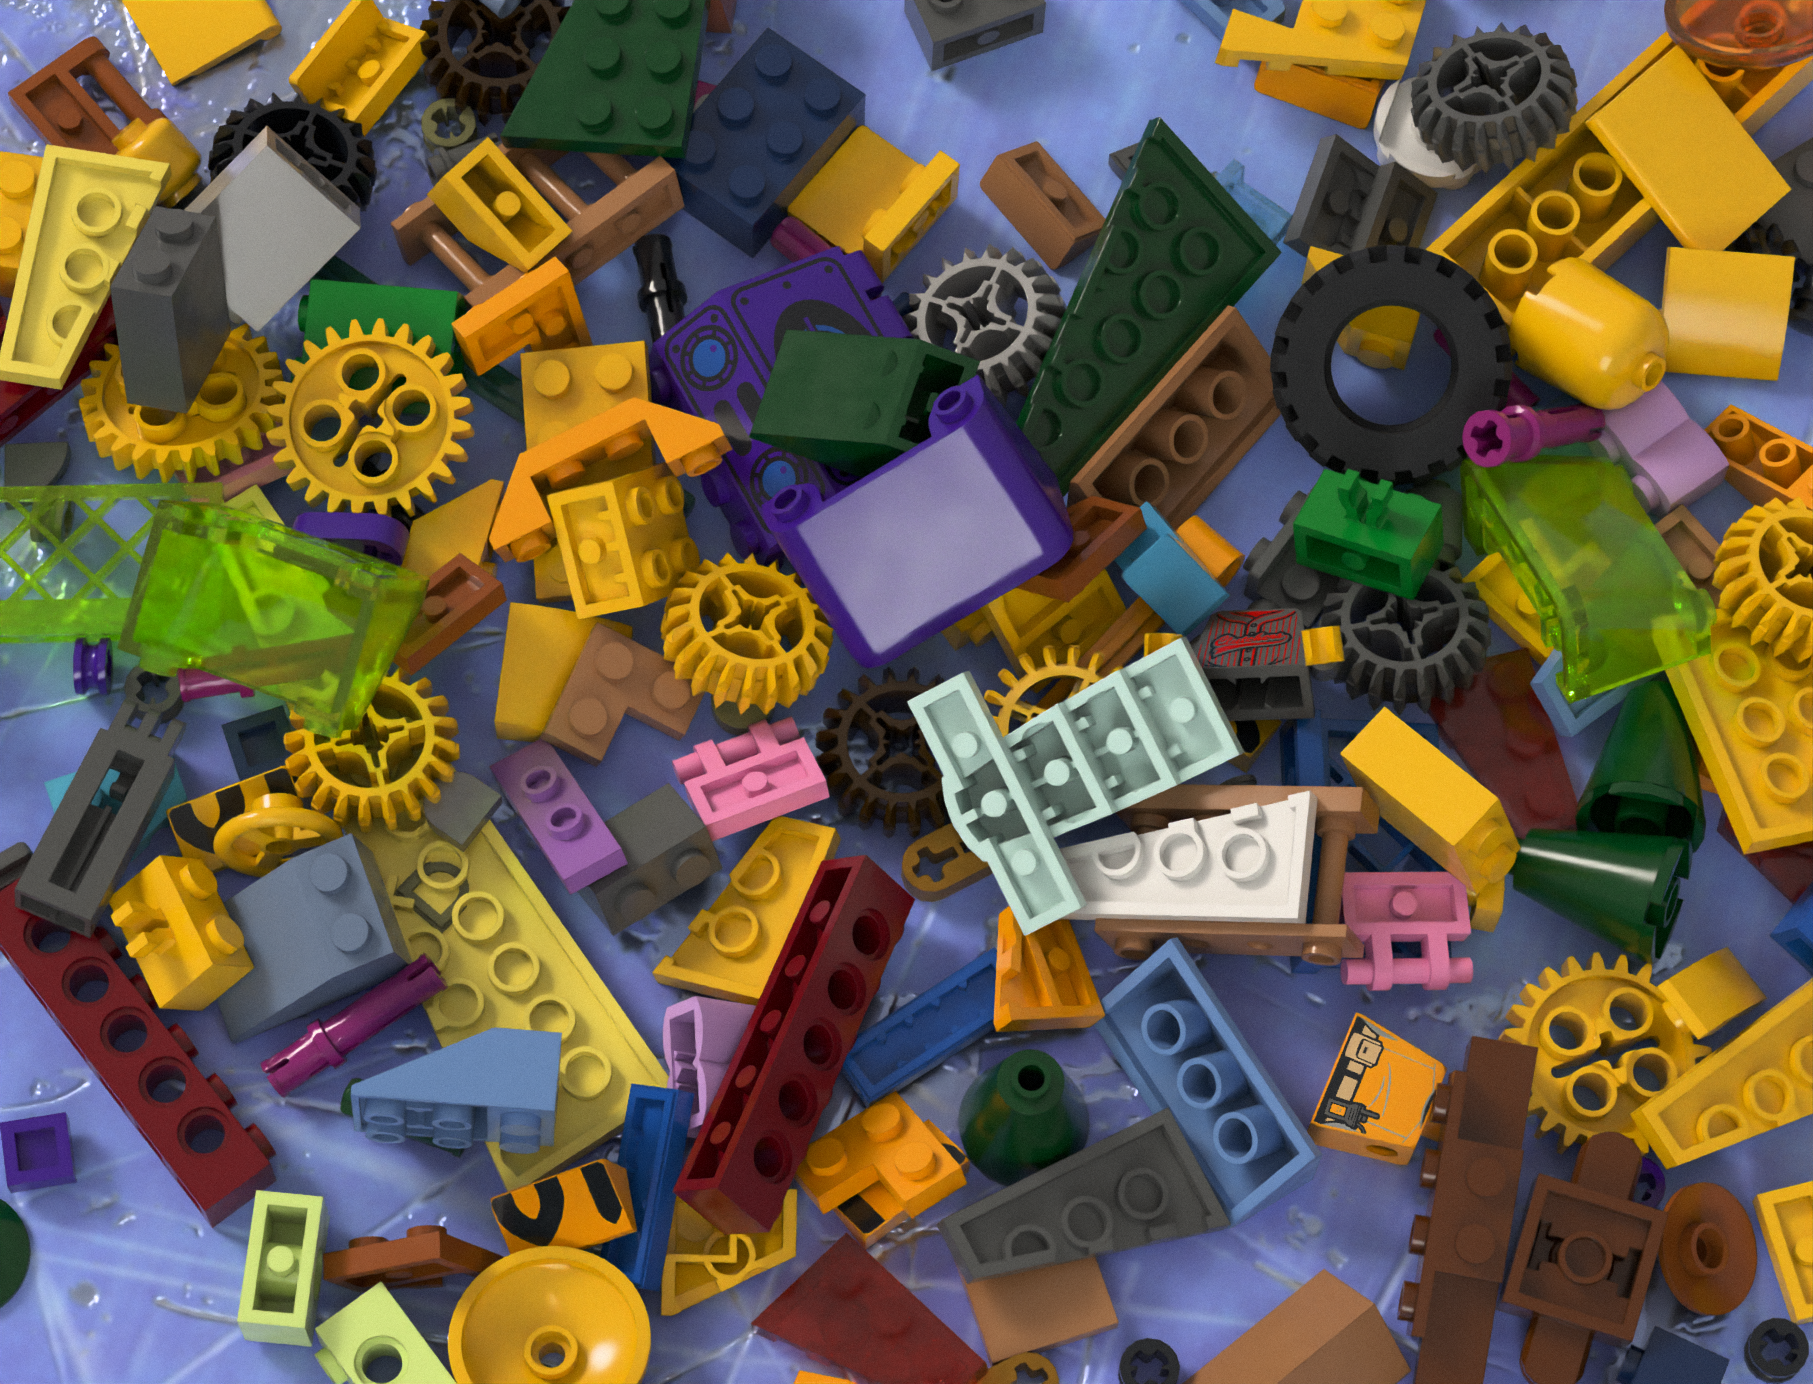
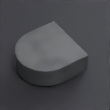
(462, 810)

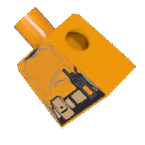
(1377, 1096)

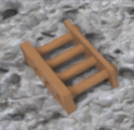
(598, 232)
(1339, 817)

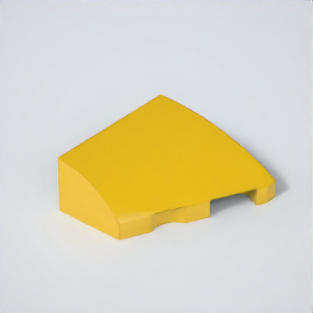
(536, 665)
(707, 1262)

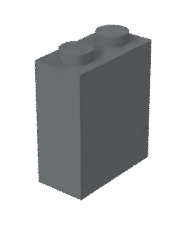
(170, 309)

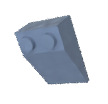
(314, 936)

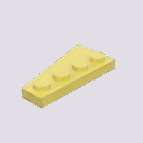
(75, 243)

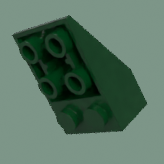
(854, 397)

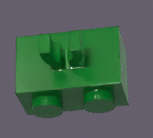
(1369, 533)

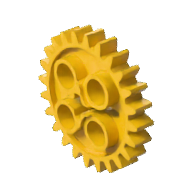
(323, 391)
(219, 423)
(1582, 1005)

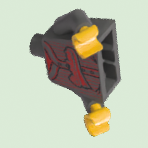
(1262, 660)

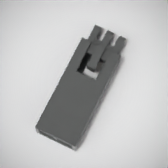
(91, 846)

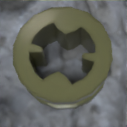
(443, 111)
(56, 520)

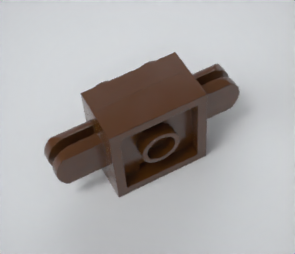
(1582, 1260)

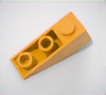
(1763, 459)

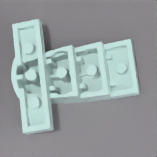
(1069, 767)

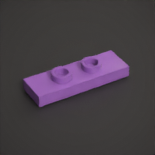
(558, 815)

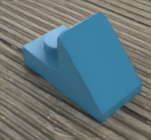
(1170, 575)

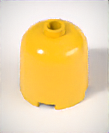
(1590, 336)

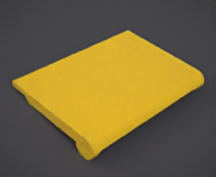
(200, 33)
(1688, 154)

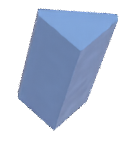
(1195, 1060)

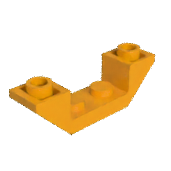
(524, 517)

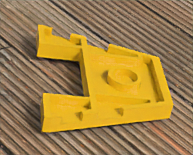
(1342, 35)

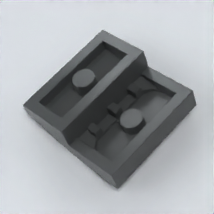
(1357, 204)

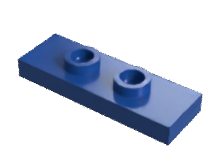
(924, 1031)
(653, 1158)

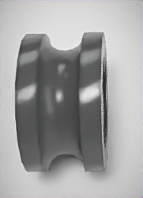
(170, 707)

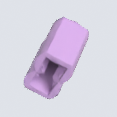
(1662, 451)
(699, 1046)

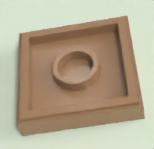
(1040, 1308)

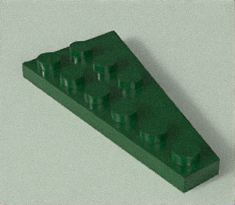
(615, 80)
(1151, 287)

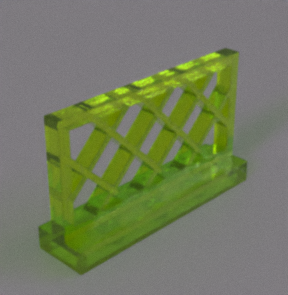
(93, 618)

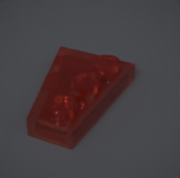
(1510, 744)
(867, 1323)

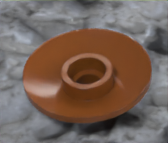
(1708, 1249)

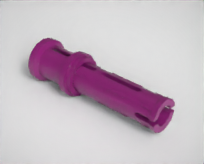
(1521, 432)

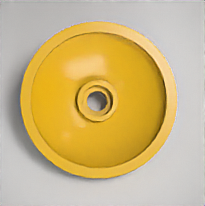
(545, 1305)

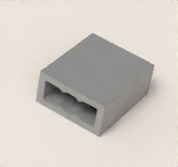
(273, 226)

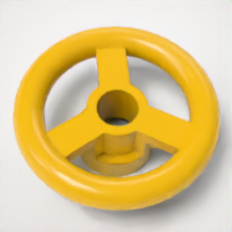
(278, 827)

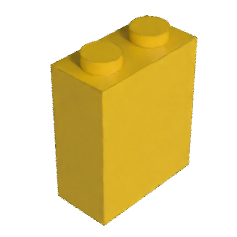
(1432, 801)

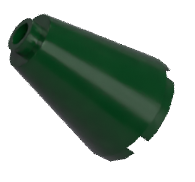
(1646, 772)
(1607, 883)
(1022, 1117)

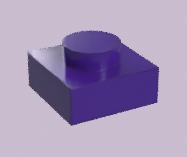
(38, 1152)

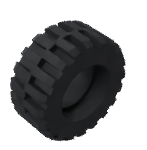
(1345, 290)

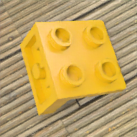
(876, 199)
(623, 540)

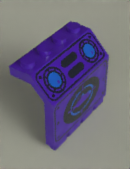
(721, 363)

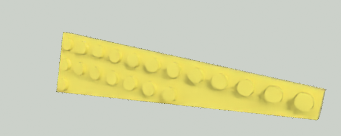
(504, 964)

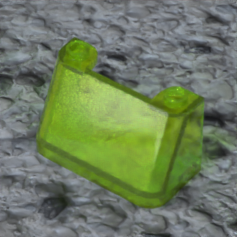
(1589, 567)
(269, 610)

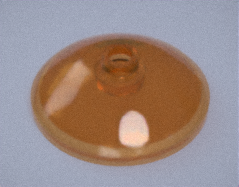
(1742, 31)

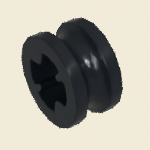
(1777, 1330)
(1146, 1351)

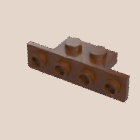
(1466, 1211)

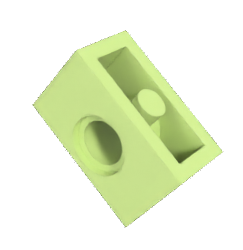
(283, 1268)
(372, 1329)

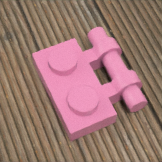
(751, 777)
(1405, 909)

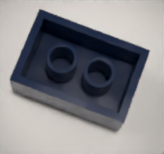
(763, 140)

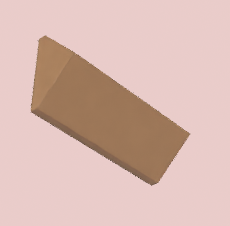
(1188, 426)
(1312, 1338)

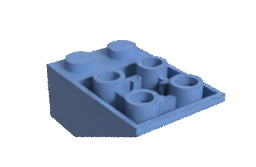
(477, 1089)

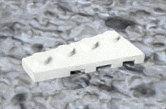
(1211, 869)

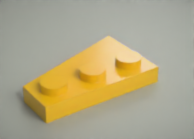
(748, 924)

